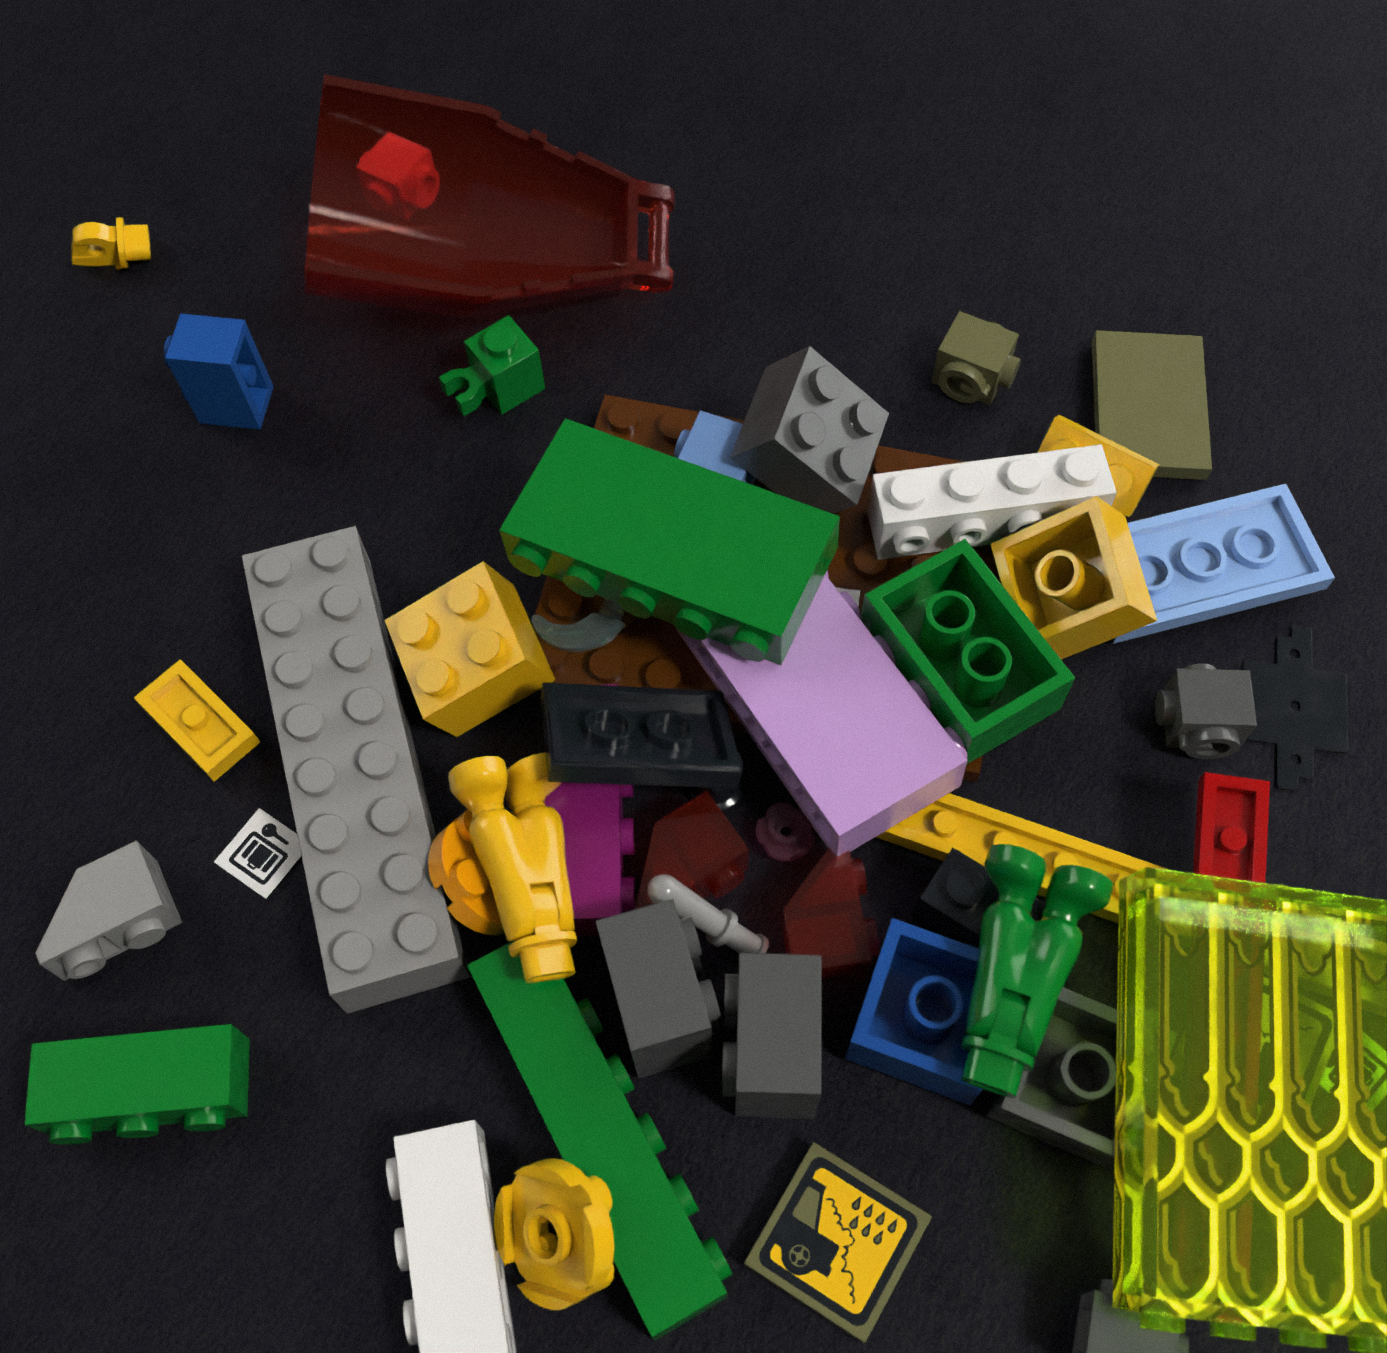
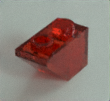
(697, 849)
(829, 919)

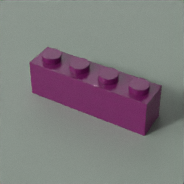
(595, 850)

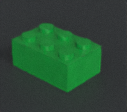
(968, 648)

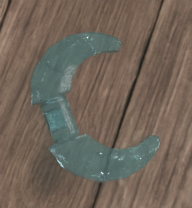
(586, 634)

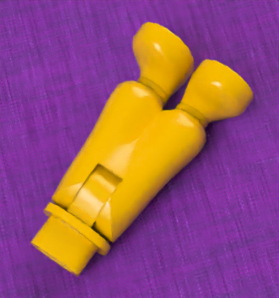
(522, 858)

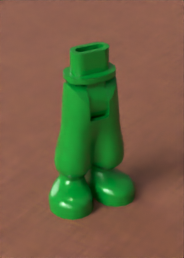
(1023, 962)

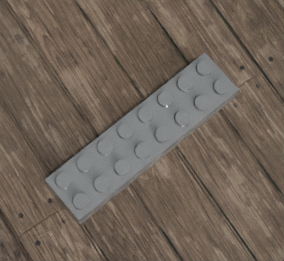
(351, 772)

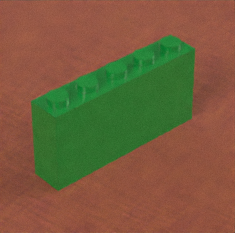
(671, 541)

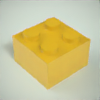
(1076, 577)
(468, 650)

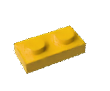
(1128, 469)
(197, 720)

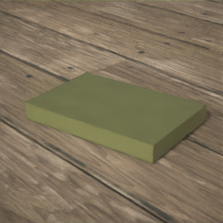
(1154, 399)

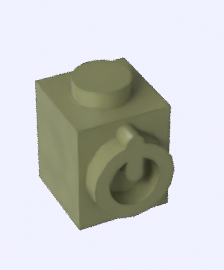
(976, 360)

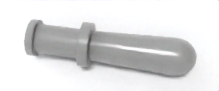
(720, 926)

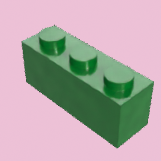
(138, 1083)

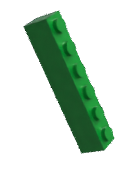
(595, 1129)

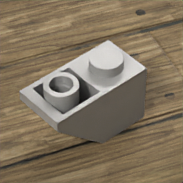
(107, 910)

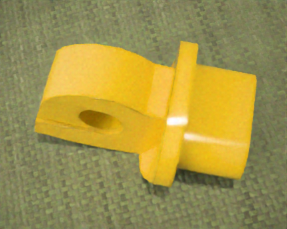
(110, 245)

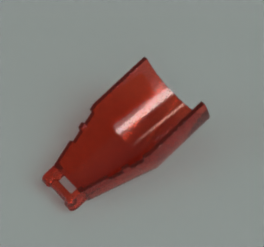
(465, 213)

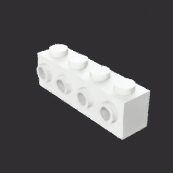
(981, 498)

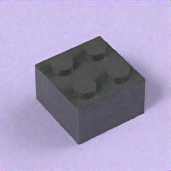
(810, 433)
(656, 987)
(778, 1029)
(1072, 1083)

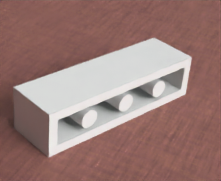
(450, 1242)

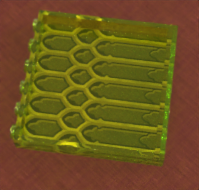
(1251, 1109)

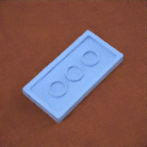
(1226, 558)

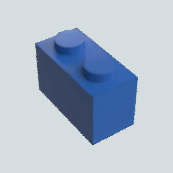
(219, 370)

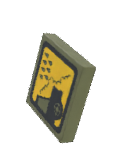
(838, 1242)

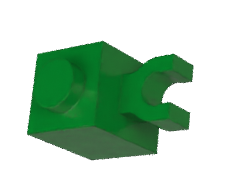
(502, 368)

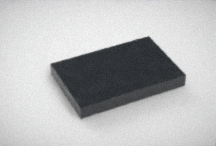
(638, 736)

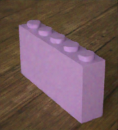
(840, 723)

